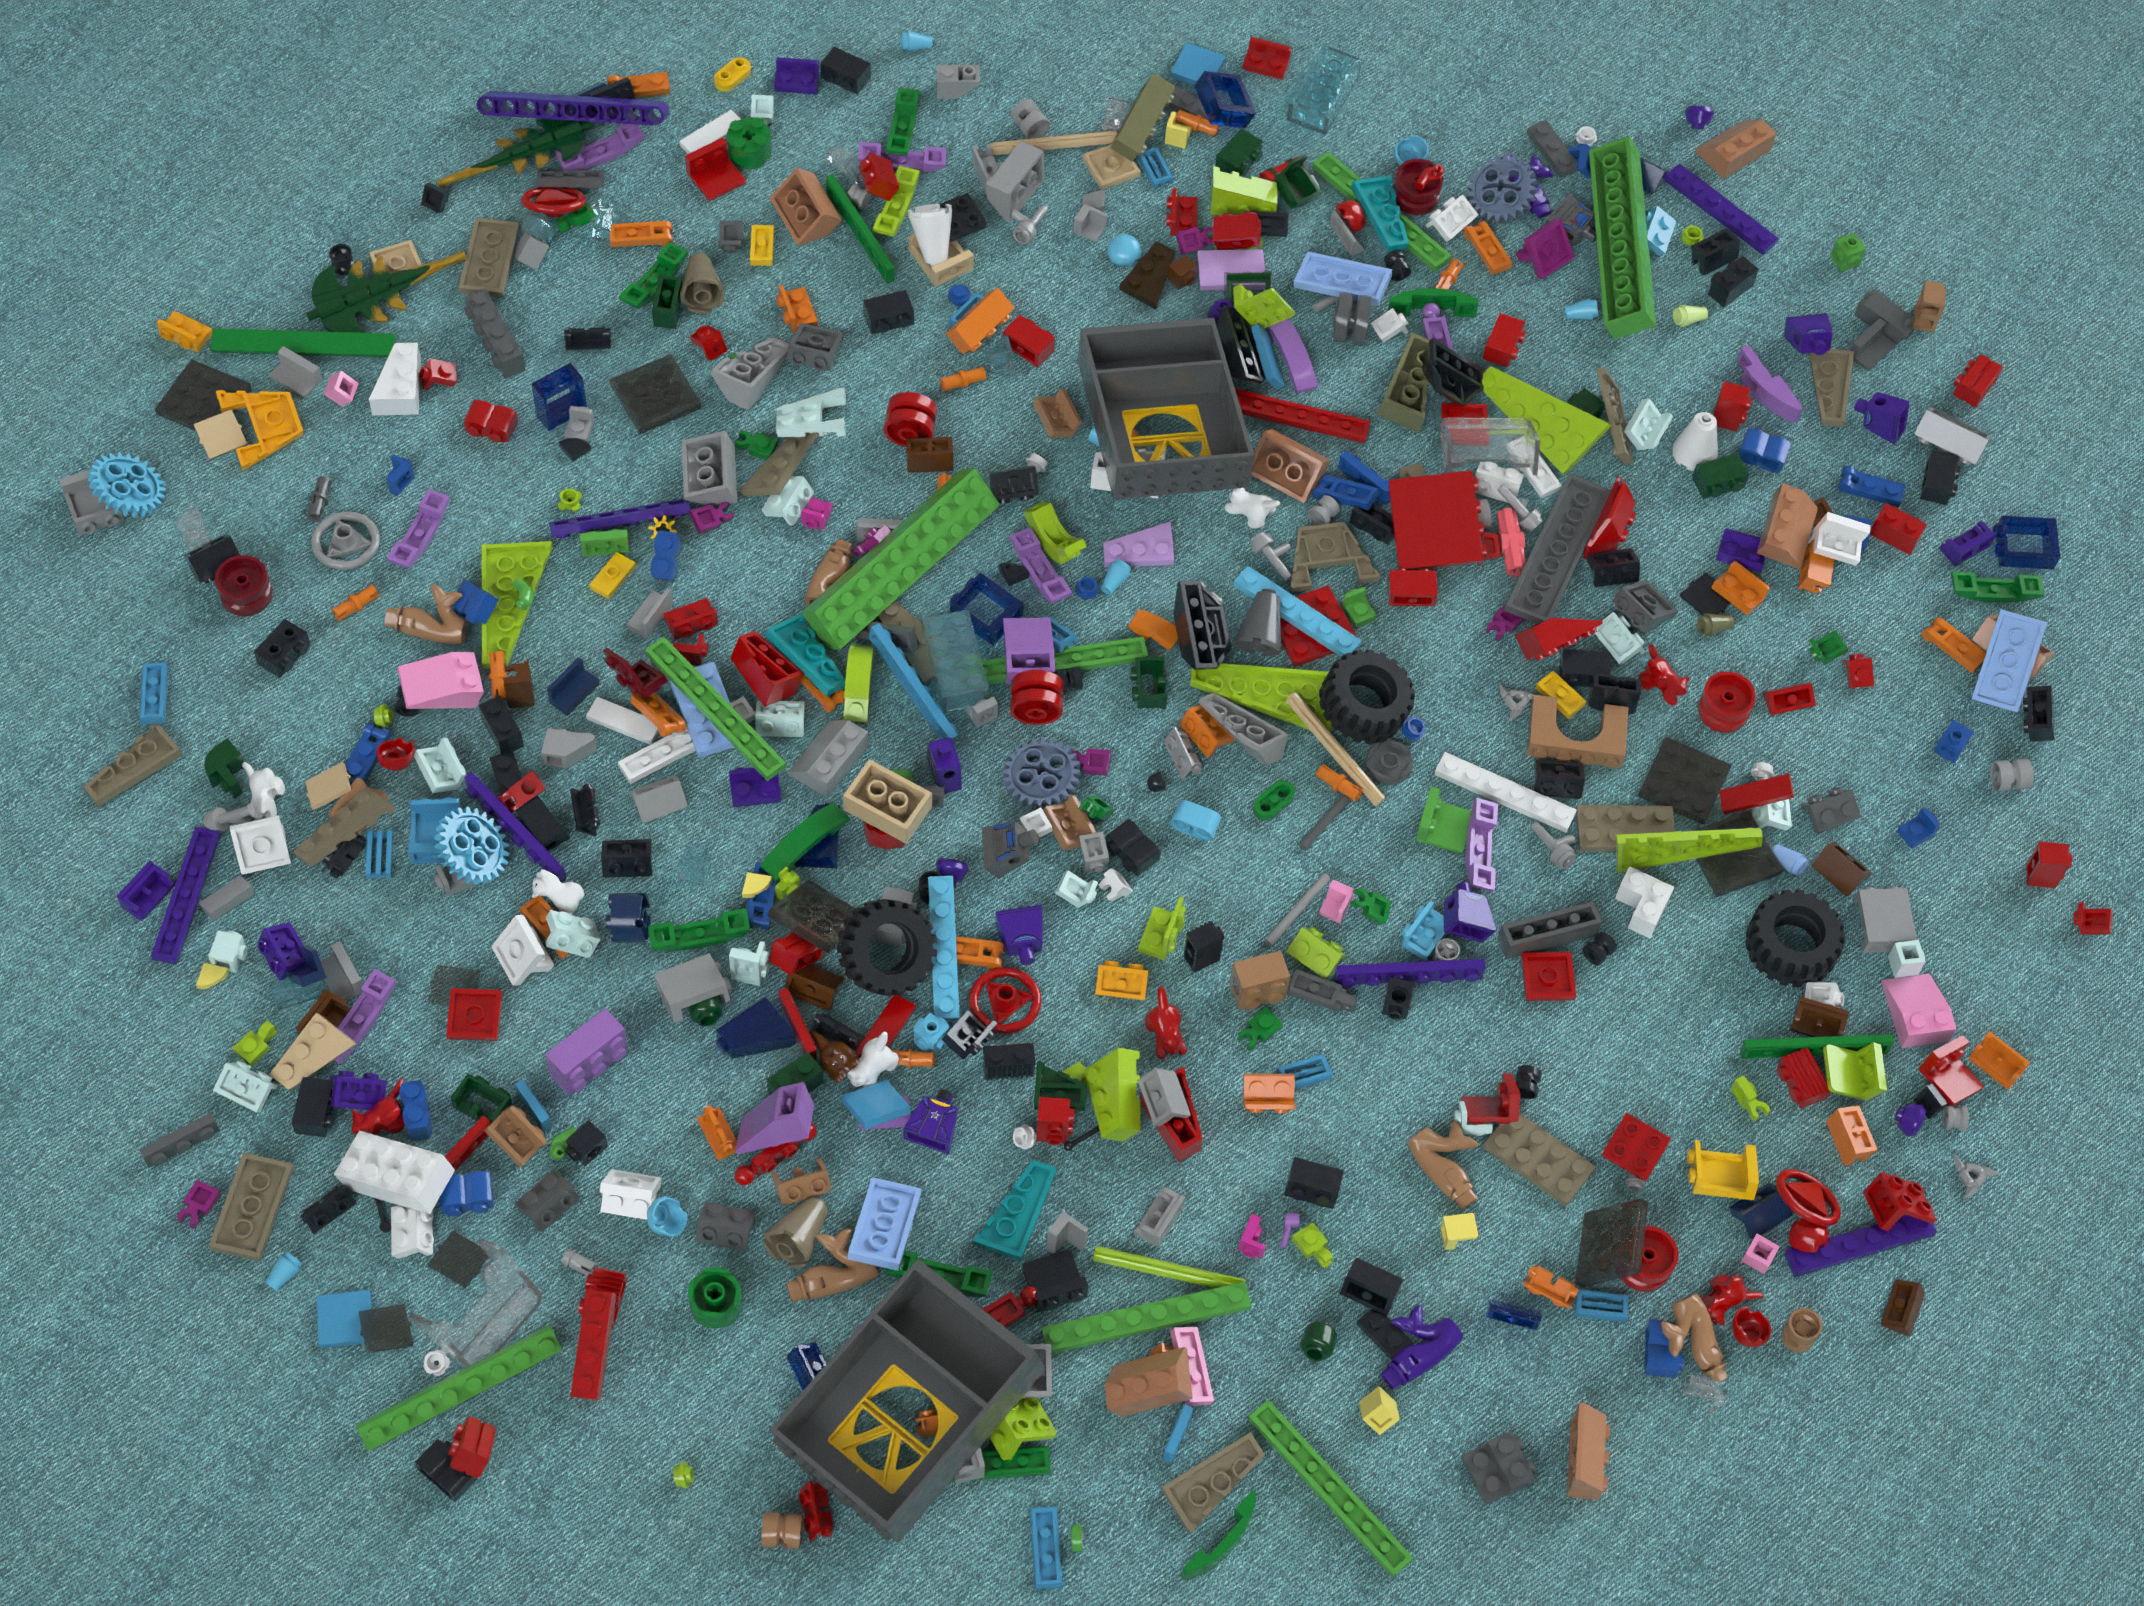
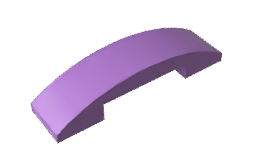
(606, 149)
(930, 160)
(1295, 356)
(421, 530)
(1041, 572)
(1479, 844)
(366, 1008)

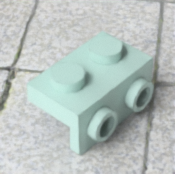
(1647, 425)
(790, 501)
(441, 767)
(572, 934)

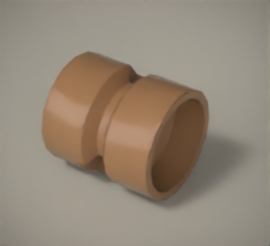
(1801, 1330)
(782, 1530)

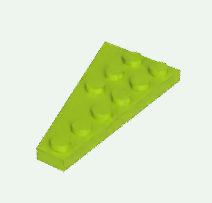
(1561, 427)
(500, 568)
(1264, 688)
(1671, 847)

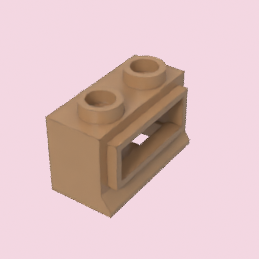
(1929, 306)
(802, 1185)

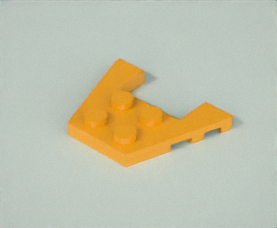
(272, 419)

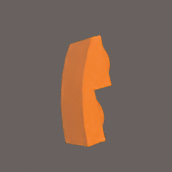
(1153, 626)

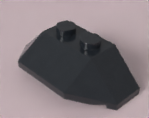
(1239, 346)
(1451, 373)
(1200, 626)

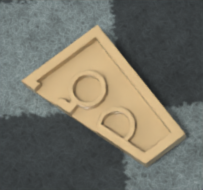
(311, 1051)

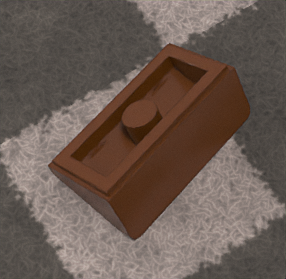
(1903, 1306)

